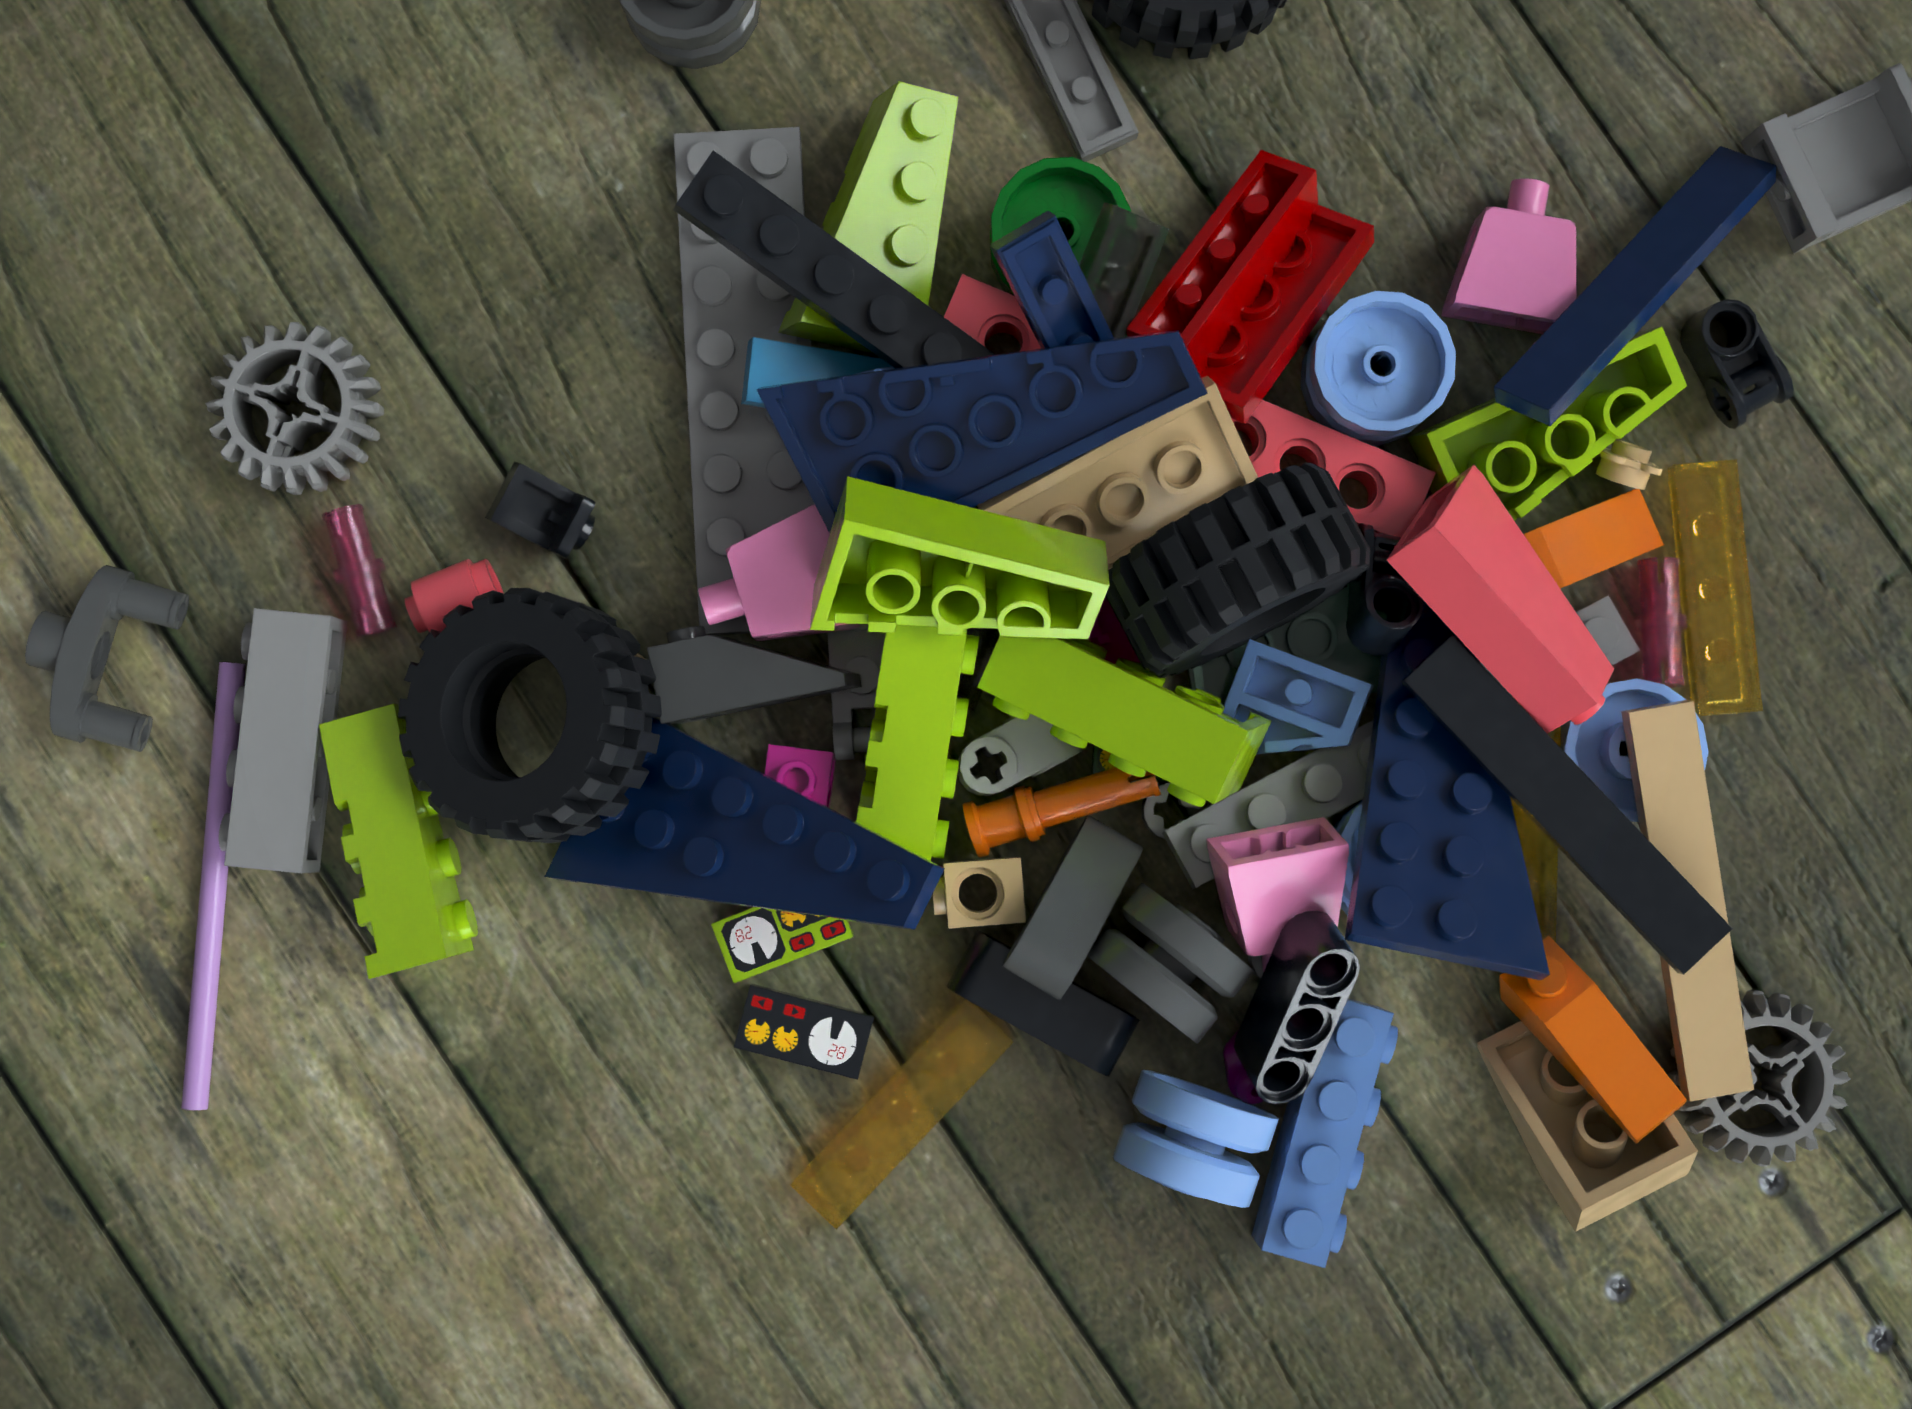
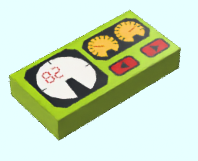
(769, 938)

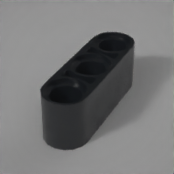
(1296, 1007)
(1076, 1025)

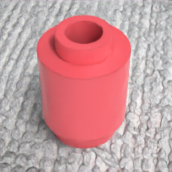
(446, 589)

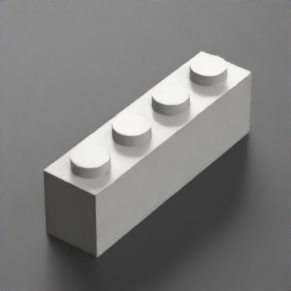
(280, 756)

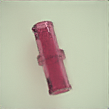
(359, 570)
(1661, 621)

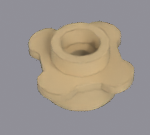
(1627, 464)

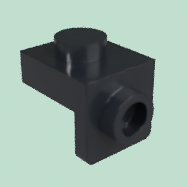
(542, 511)

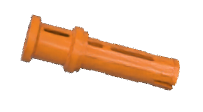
(1030, 812)

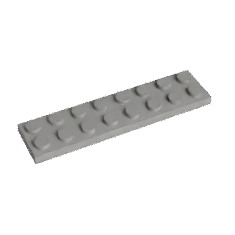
(737, 457)

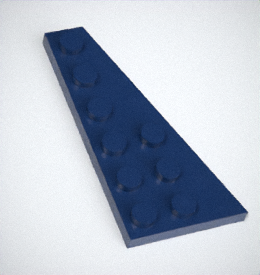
(979, 421)
(1437, 838)
(743, 839)

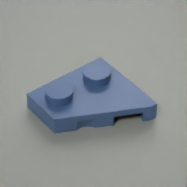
(1303, 700)

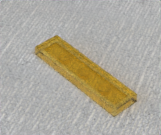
(1715, 587)

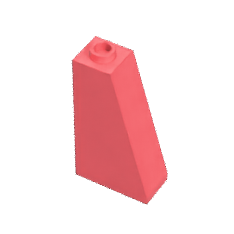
(1502, 601)

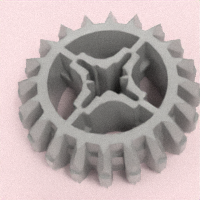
(290, 433)
(1795, 1116)

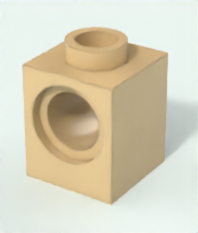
(1009, 899)

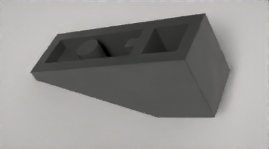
(721, 676)

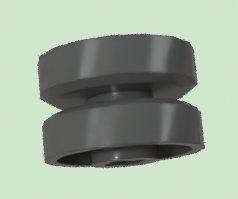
(692, 31)
(1170, 961)

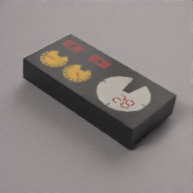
(804, 1031)

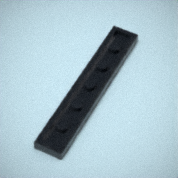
(1566, 805)

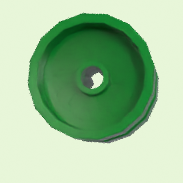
(1064, 187)

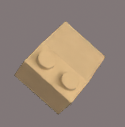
(1572, 1139)

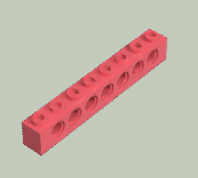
(1393, 484)

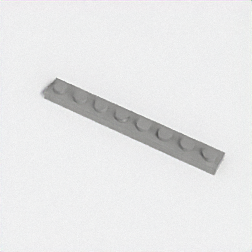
(1330, 776)

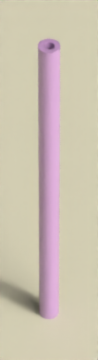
(211, 898)

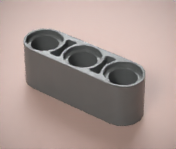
(1073, 907)

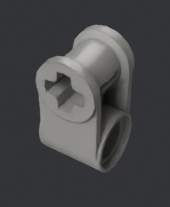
(1023, 748)

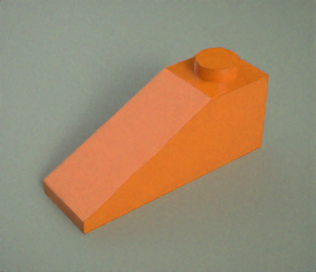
(1596, 538)
(1593, 1043)

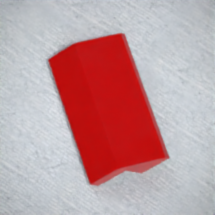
(1256, 279)

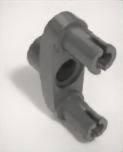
(79, 649)

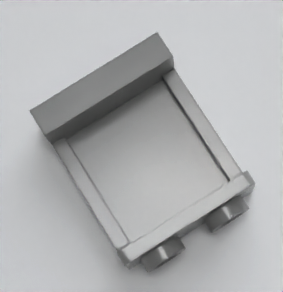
(1839, 159)

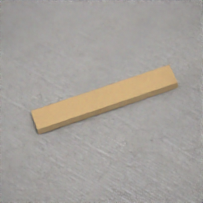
(1678, 822)

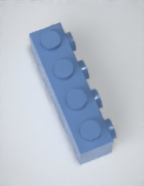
(1320, 1140)

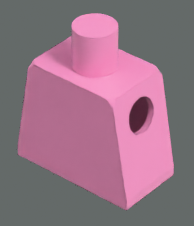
(1516, 264)
(773, 579)
(1275, 875)

